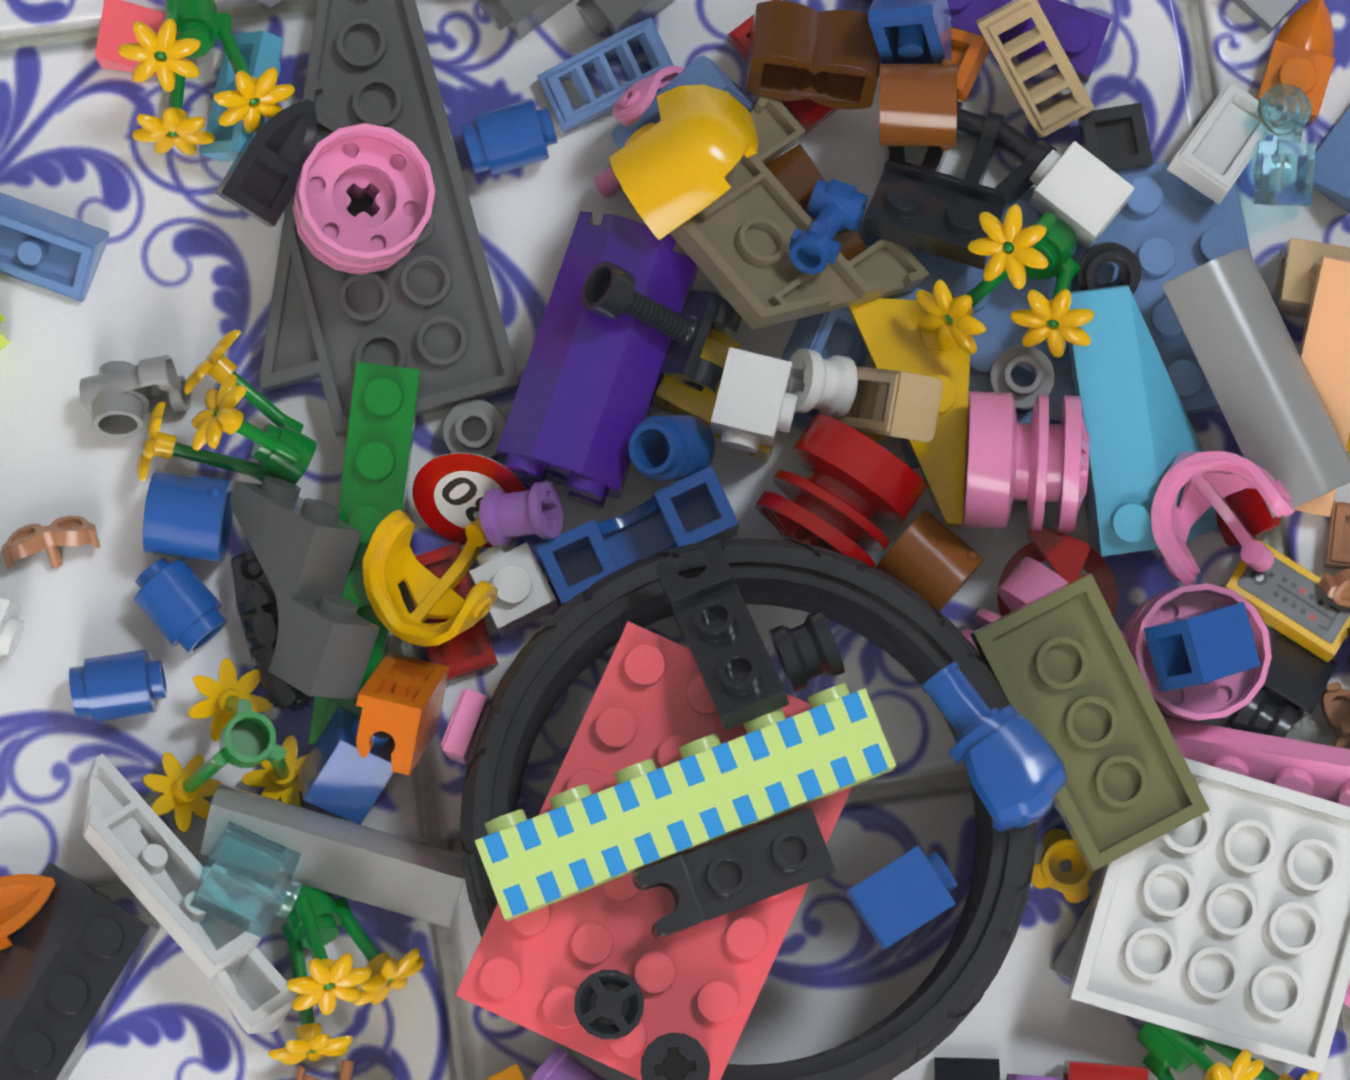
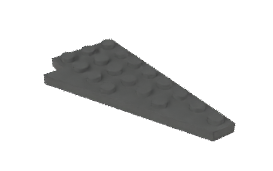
(436, 302)

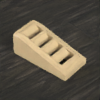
(1059, 112)
(895, 404)

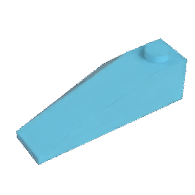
(1131, 422)

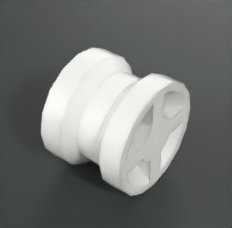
(823, 383)

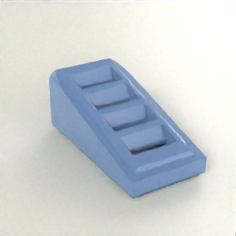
(597, 56)

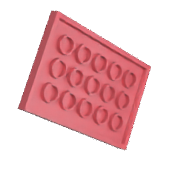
(690, 981)

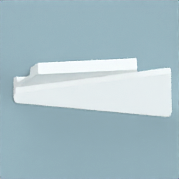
(164, 881)

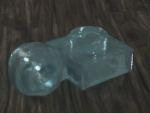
(1285, 165)

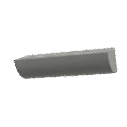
(1259, 375)
(347, 856)

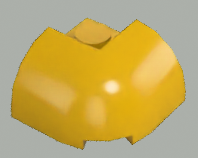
(682, 161)

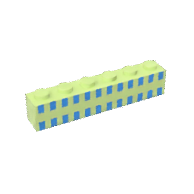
(684, 804)

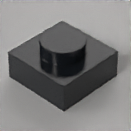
(1117, 136)

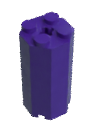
(592, 374)

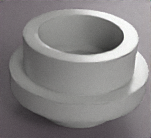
(1022, 356)
(469, 411)

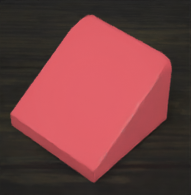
(117, 29)

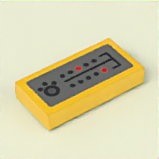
(1293, 604)

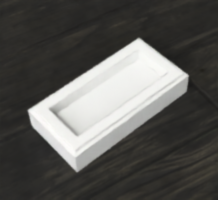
(1220, 144)

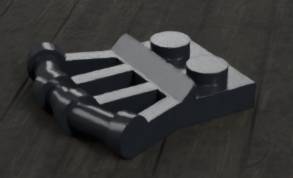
(941, 211)

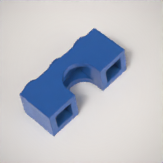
(673, 517)

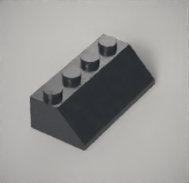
(65, 977)

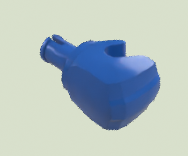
(1003, 752)

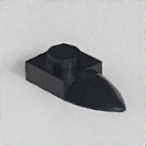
(271, 163)

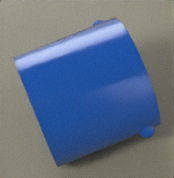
(188, 516)

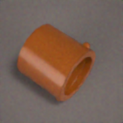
(918, 105)
(931, 560)

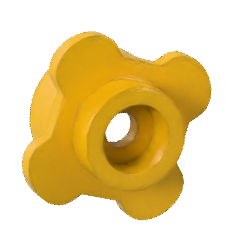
(1048, 872)

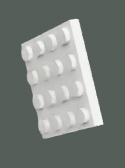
(1230, 923)

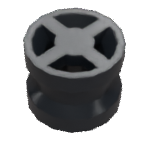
(807, 651)
(1264, 716)
(601, 1003)
(676, 1058)

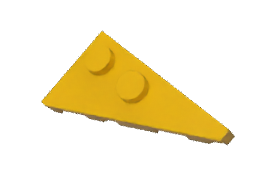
(900, 344)

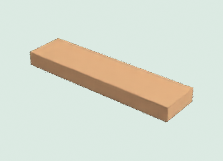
(1327, 354)

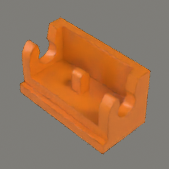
(404, 701)

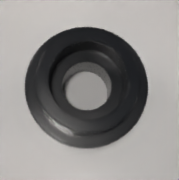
(1127, 263)

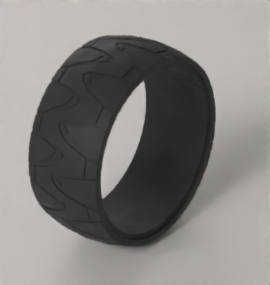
(807, 581)

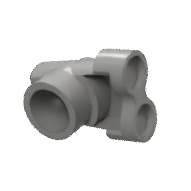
(127, 391)

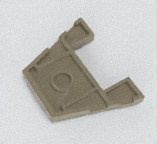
(747, 234)

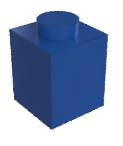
(1202, 647)
(338, 776)
(903, 896)

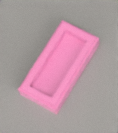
(464, 725)

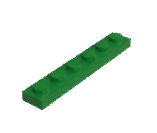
(371, 489)

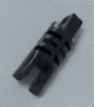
(259, 621)

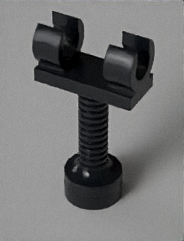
(612, 291)

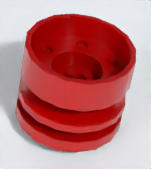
(845, 489)

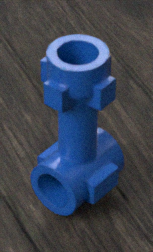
(836, 208)

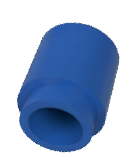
(509, 137)
(671, 447)
(179, 604)
(117, 686)

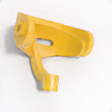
(391, 561)

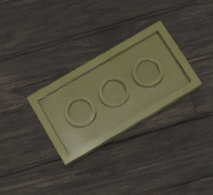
(1084, 693)

